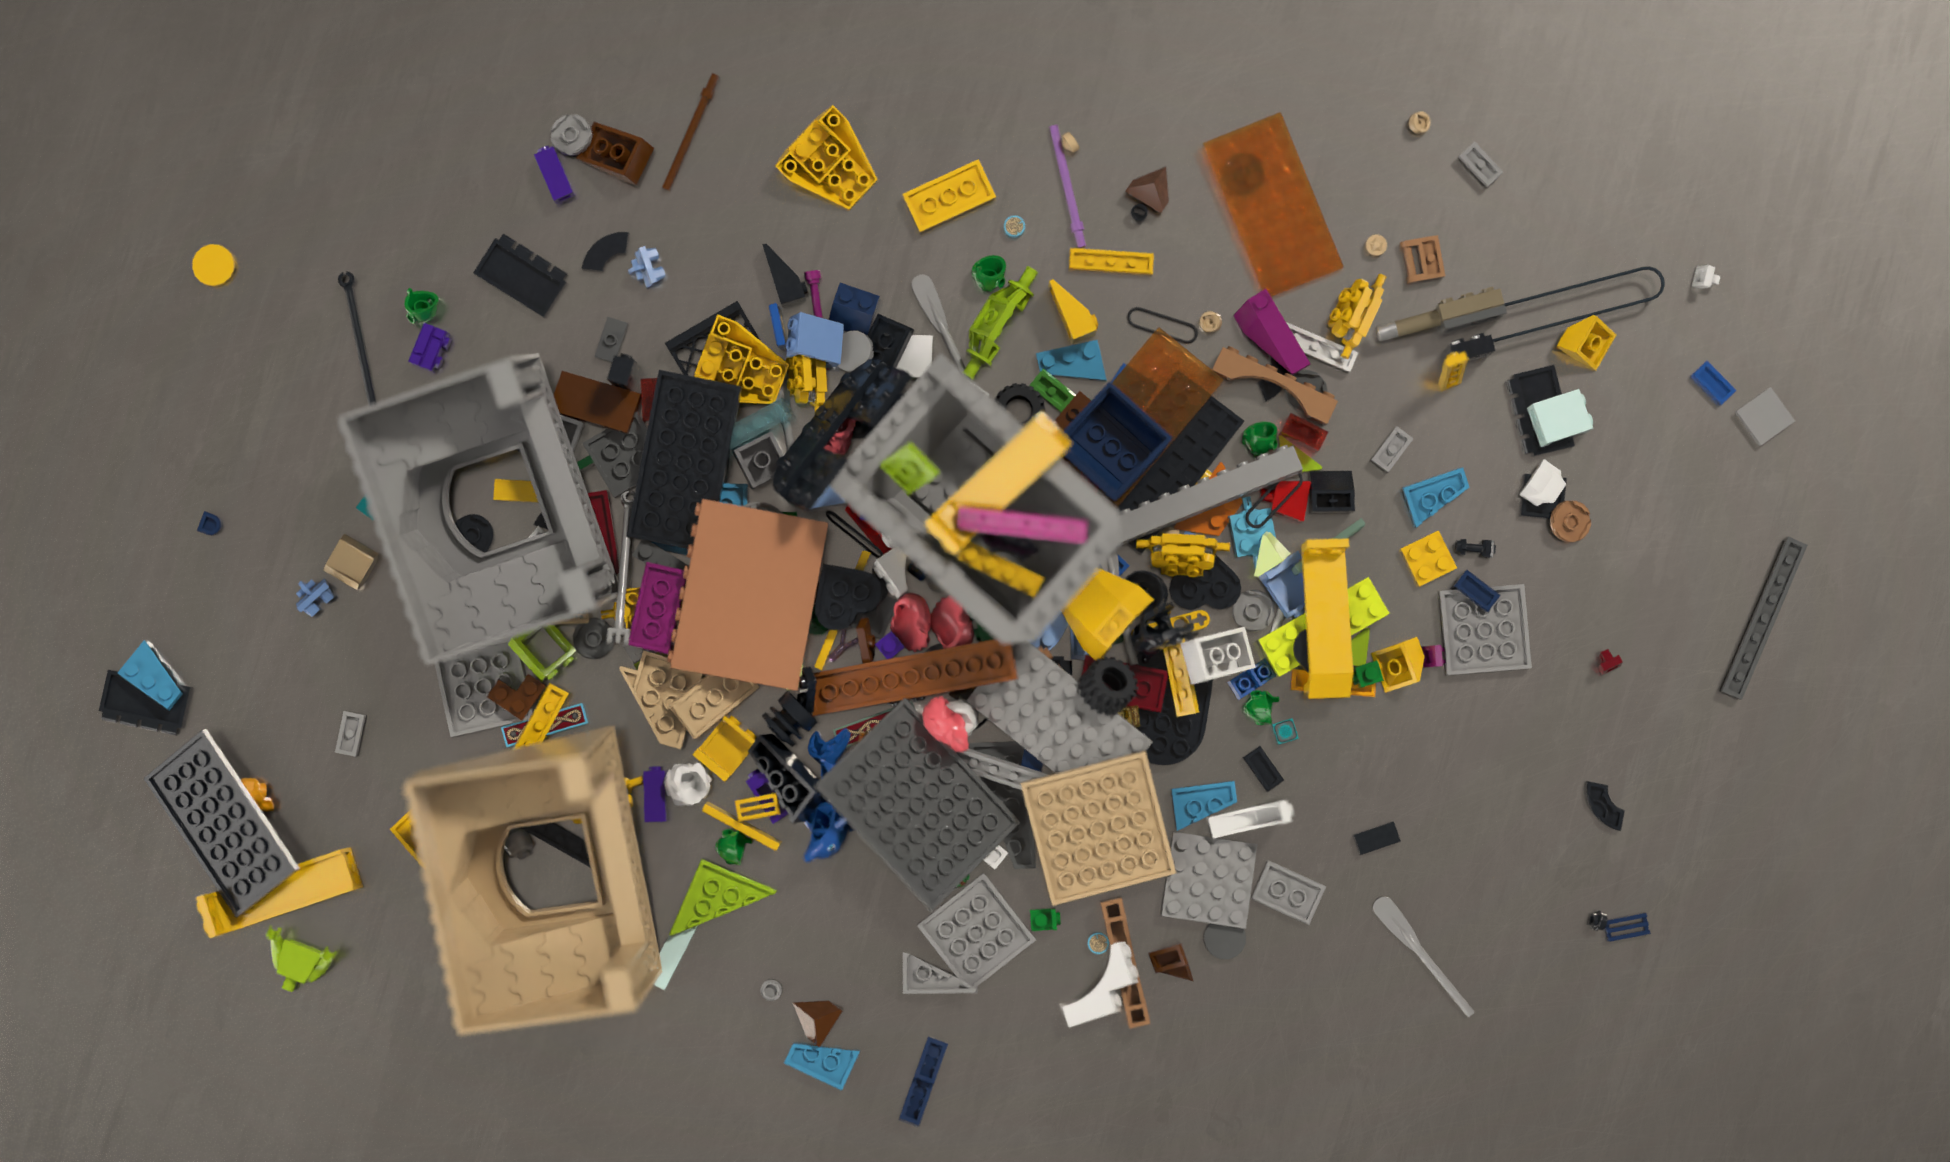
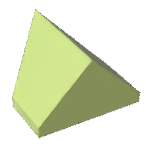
(1270, 554)

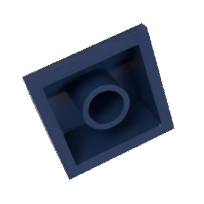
(854, 308)

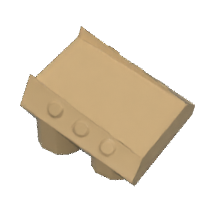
(351, 562)

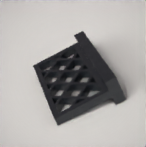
(700, 329)

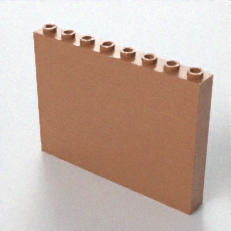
(748, 594)

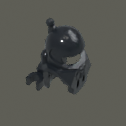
(1150, 640)

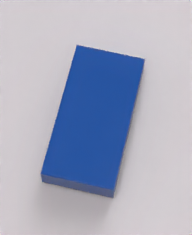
(1713, 383)

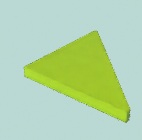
(716, 893)

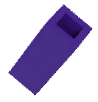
(554, 174)
(759, 786)
(655, 795)

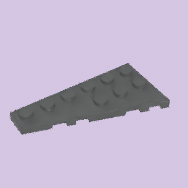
(1021, 839)

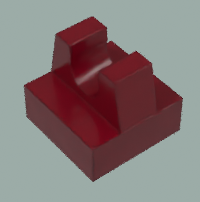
(1609, 662)

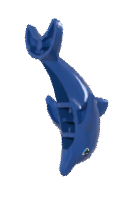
(825, 823)

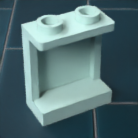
(1560, 417)

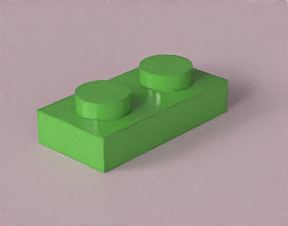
(1052, 390)

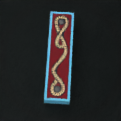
(565, 719)

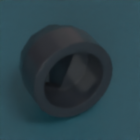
(1137, 216)

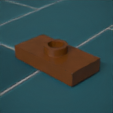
(1071, 411)
(866, 640)

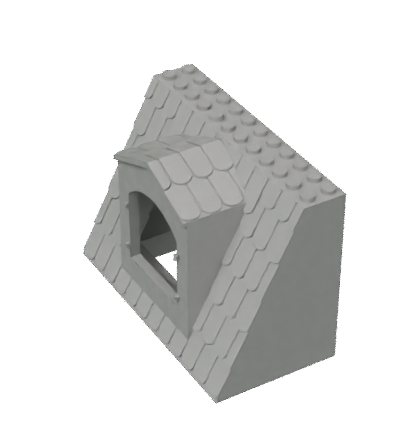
(406, 465)

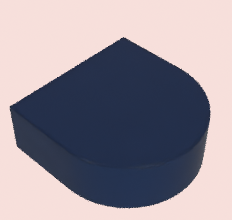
(210, 524)

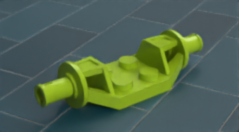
(993, 317)

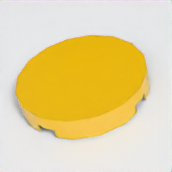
(213, 265)

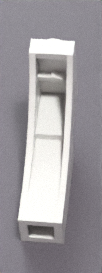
(892, 569)
(1250, 818)
(1103, 999)

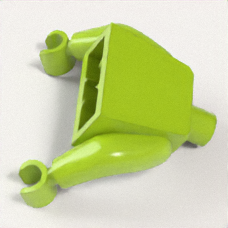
(297, 960)

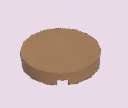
(1570, 521)

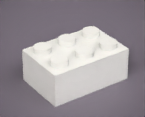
(1217, 655)

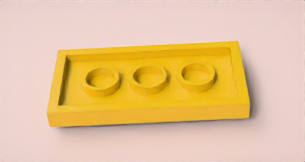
(949, 196)

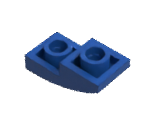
(1251, 679)

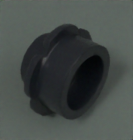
(1598, 920)

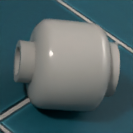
(518, 844)

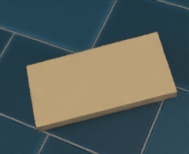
(709, 702)

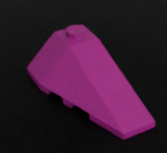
(1266, 326)

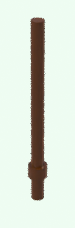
(706, 95)

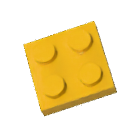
(1428, 558)

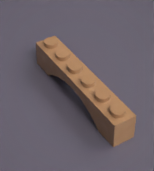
(1314, 404)
(1118, 931)

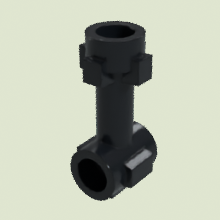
(1486, 549)

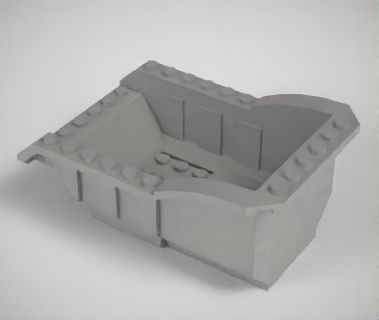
(934, 421)

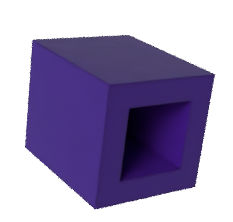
(890, 646)

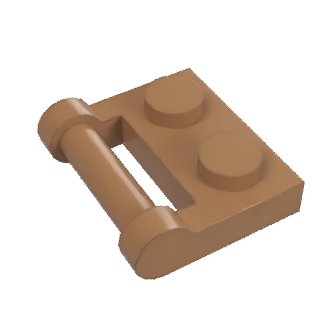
(1429, 256)

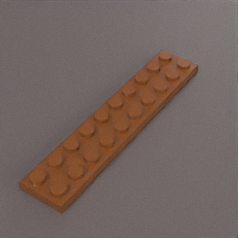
(914, 676)

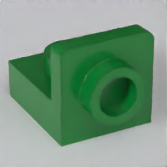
(1367, 674)
(1044, 919)

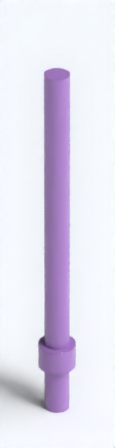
(1076, 225)

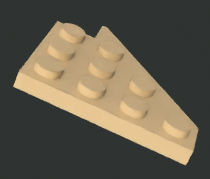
(656, 687)

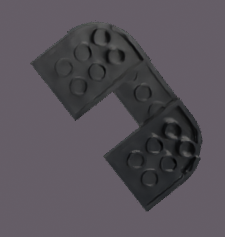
(861, 396)

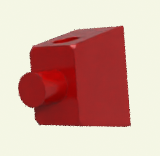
(1295, 506)

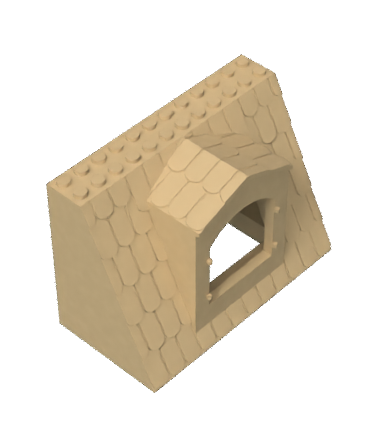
(497, 954)

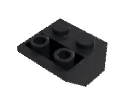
(1331, 492)

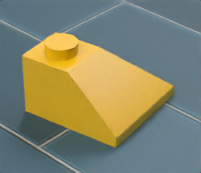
(1587, 341)
(1400, 664)

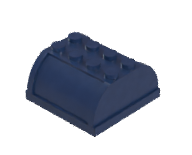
(1114, 441)

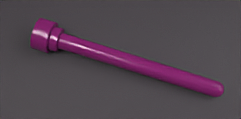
(813, 279)

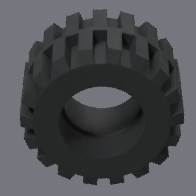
(1024, 392)
(1117, 677)

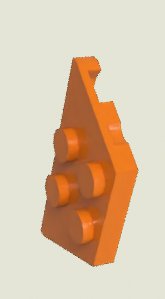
(1214, 520)

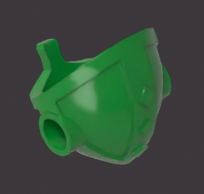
(989, 272)
(420, 305)
(1260, 438)
(1260, 707)
(732, 846)

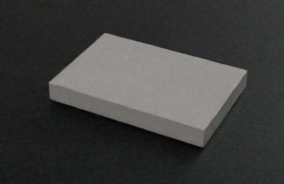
(1288, 892)

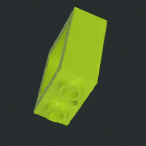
(530, 660)

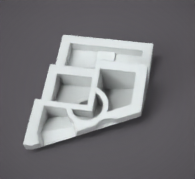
(917, 355)

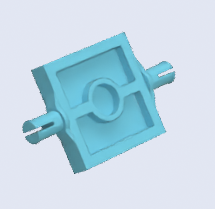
(1245, 538)

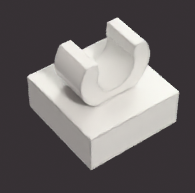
(1705, 277)

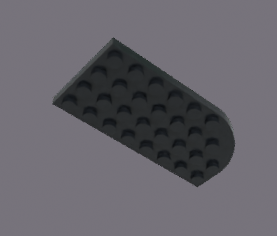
(1186, 457)

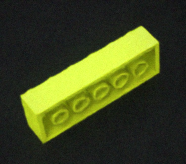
(1364, 610)

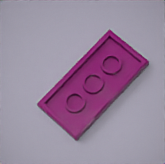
(657, 608)

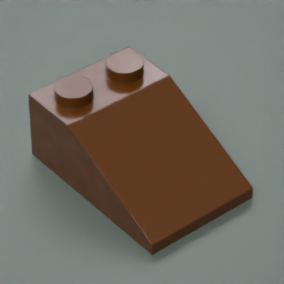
(617, 153)

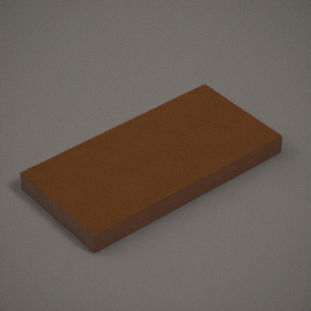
(596, 402)

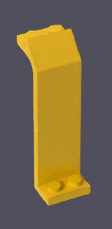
(1000, 479)
(1327, 618)
(312, 883)

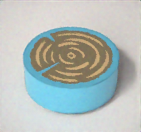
(1014, 226)
(1098, 943)

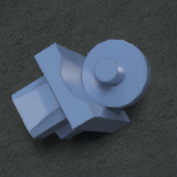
(643, 269)
(320, 590)

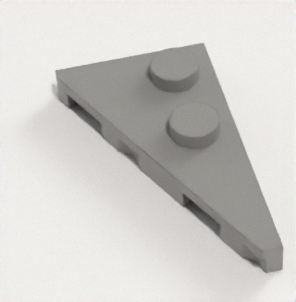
(925, 978)

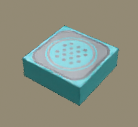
(1285, 731)

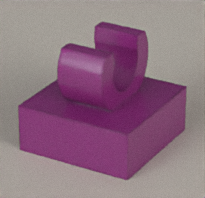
(1433, 656)

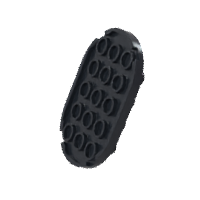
(1173, 736)

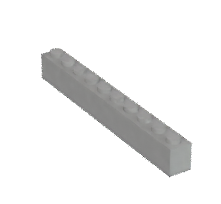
(1209, 493)

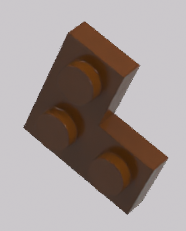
(519, 701)

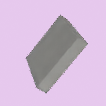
(1765, 416)

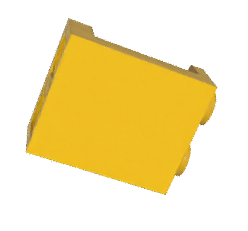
(725, 748)

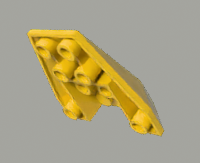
(829, 160)
(741, 359)
(1104, 611)

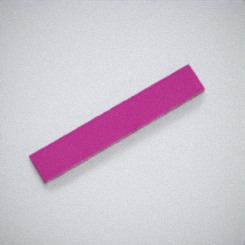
(1022, 524)

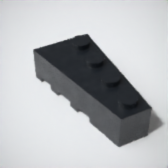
(787, 777)

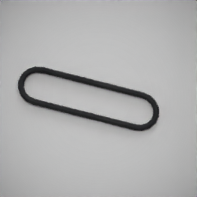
(1163, 316)
(1276, 509)
(855, 531)

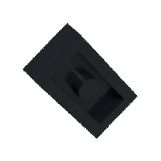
(807, 689)

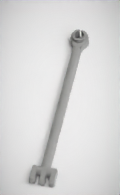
(623, 571)

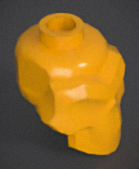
(258, 793)

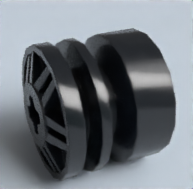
(1155, 585)
(789, 719)

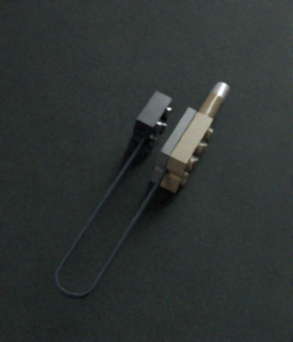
(1482, 308)

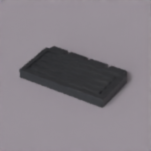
(520, 277)
(1532, 388)
(133, 705)

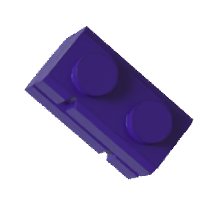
(430, 347)

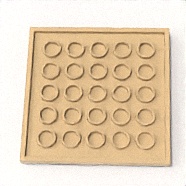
(1098, 827)

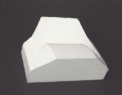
(1544, 484)

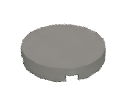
(571, 135)
(855, 350)
(1253, 610)

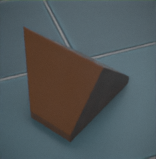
(1151, 189)
(1171, 961)
(817, 1019)

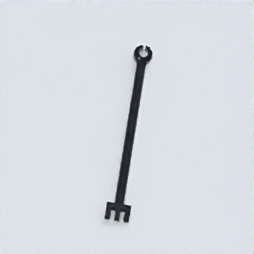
(348, 288)

